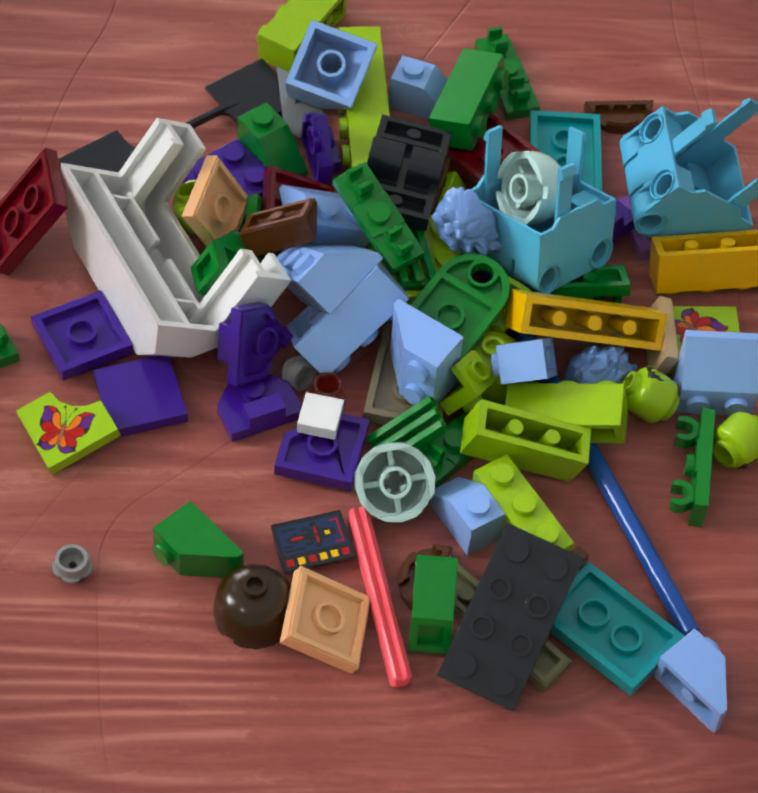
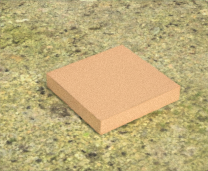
(215, 202)
(325, 620)

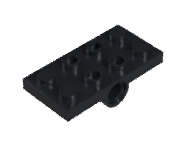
(409, 165)
(510, 617)

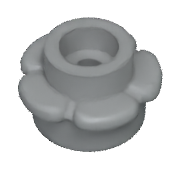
(299, 373)
(69, 555)

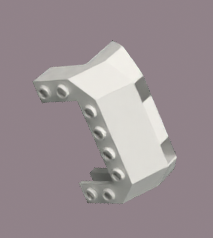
(144, 254)

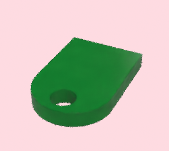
(463, 303)

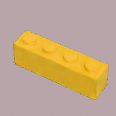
(704, 262)
(585, 320)

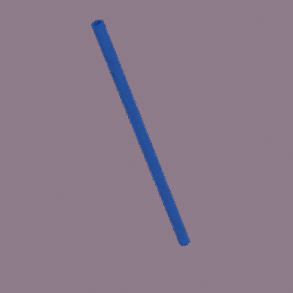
(630, 525)

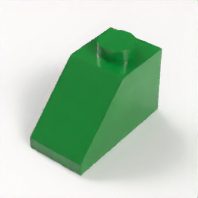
(270, 140)
(195, 545)

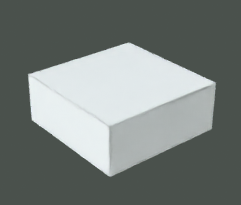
(320, 416)

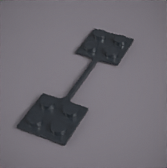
(234, 94)

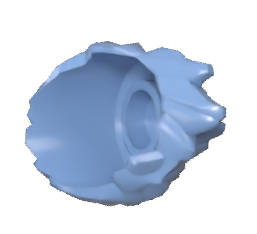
(466, 223)
(599, 364)

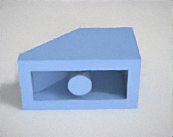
(415, 87)
(524, 361)
(469, 513)
(696, 677)

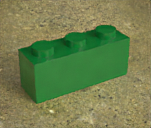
(470, 97)

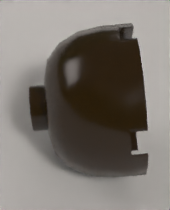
(252, 606)

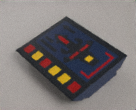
(312, 541)

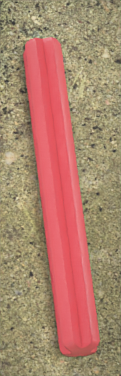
(380, 597)

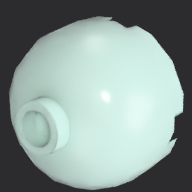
(528, 187)
(394, 482)

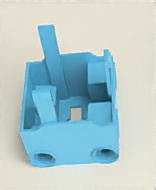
(686, 173)
(567, 244)

